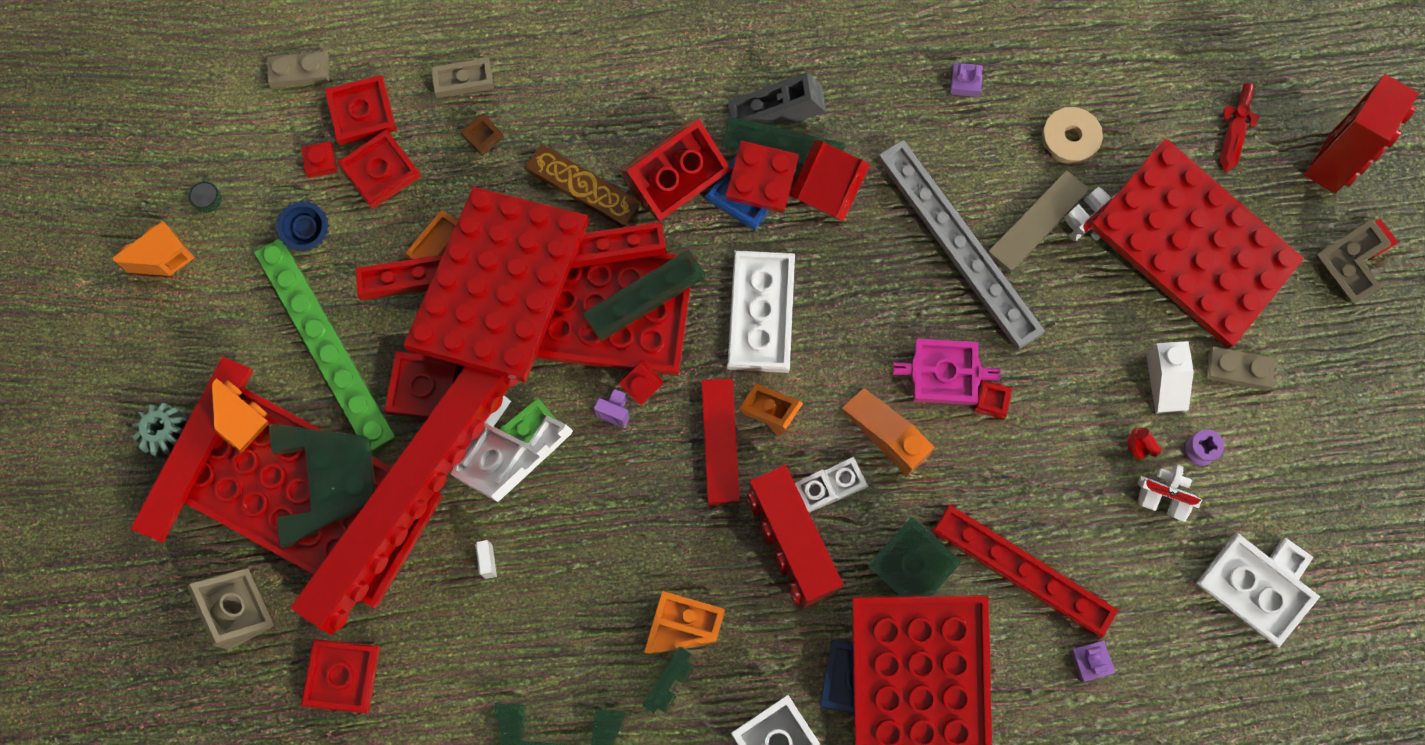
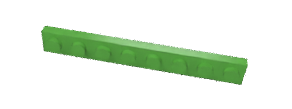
(325, 345)

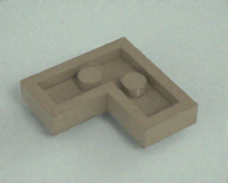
(1346, 261)

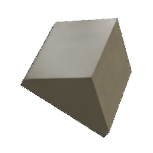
(230, 608)

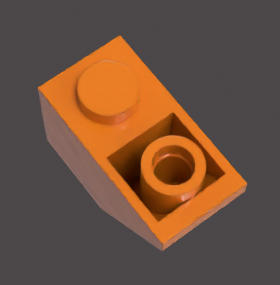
(154, 253)
(234, 418)

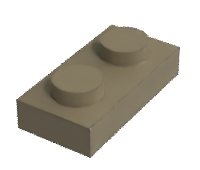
(298, 69)
(462, 78)
(1240, 368)

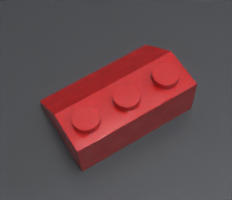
(675, 169)

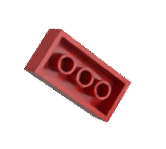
(1363, 134)
(794, 537)

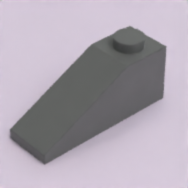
(781, 102)

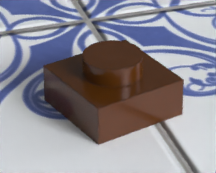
(482, 134)

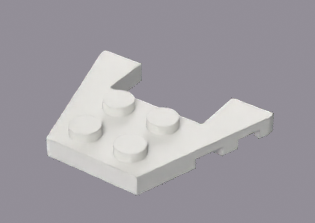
(500, 461)

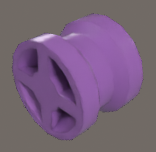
(1197, 451)

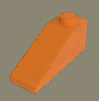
(889, 431)

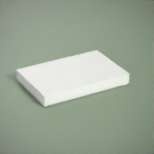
(1257, 590)

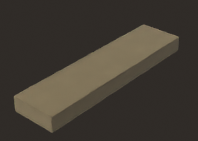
(1038, 222)

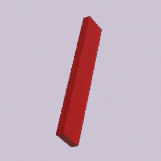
(186, 458)
(1025, 571)

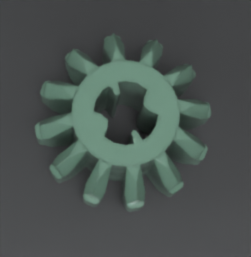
(159, 429)

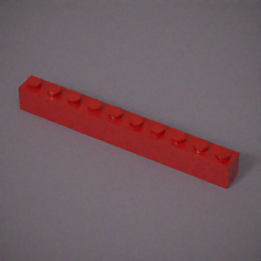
(400, 499)

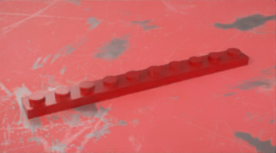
(595, 249)

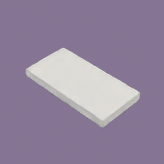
(761, 311)

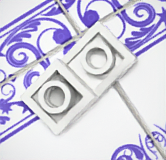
(831, 484)

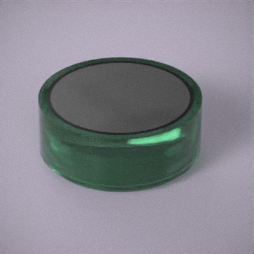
(205, 197)

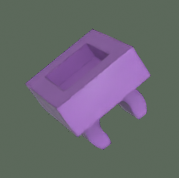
(966, 79)
(613, 410)
(1092, 661)

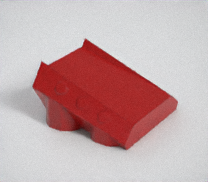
(829, 180)

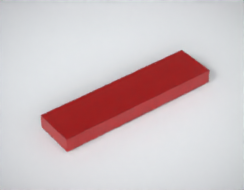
(720, 442)

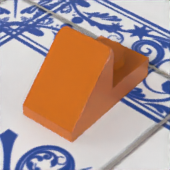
(770, 408)

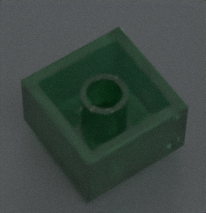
(914, 561)

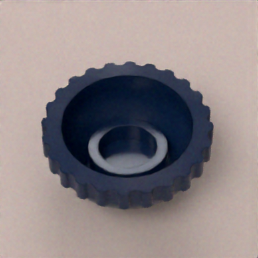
(302, 226)

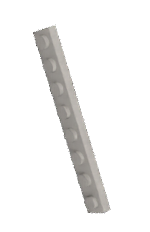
(961, 245)

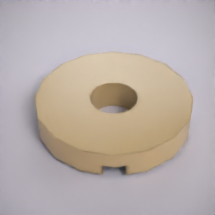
(1074, 120)

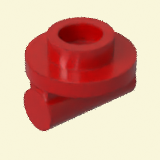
(1142, 443)

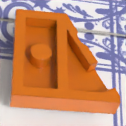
(683, 624)

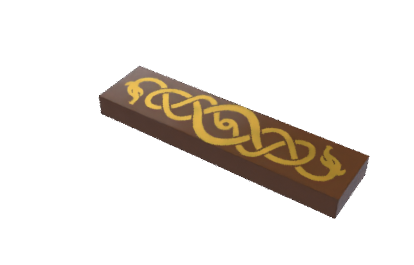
(583, 186)

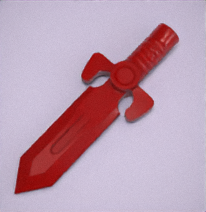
(1237, 128)

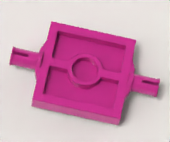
(946, 371)

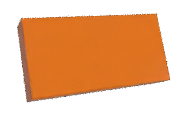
(433, 238)

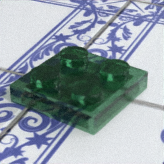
(677, 671)

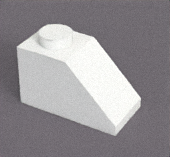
(1170, 376)

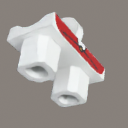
(1080, 220)
(1181, 502)

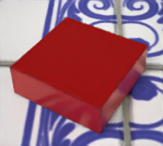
(993, 399)

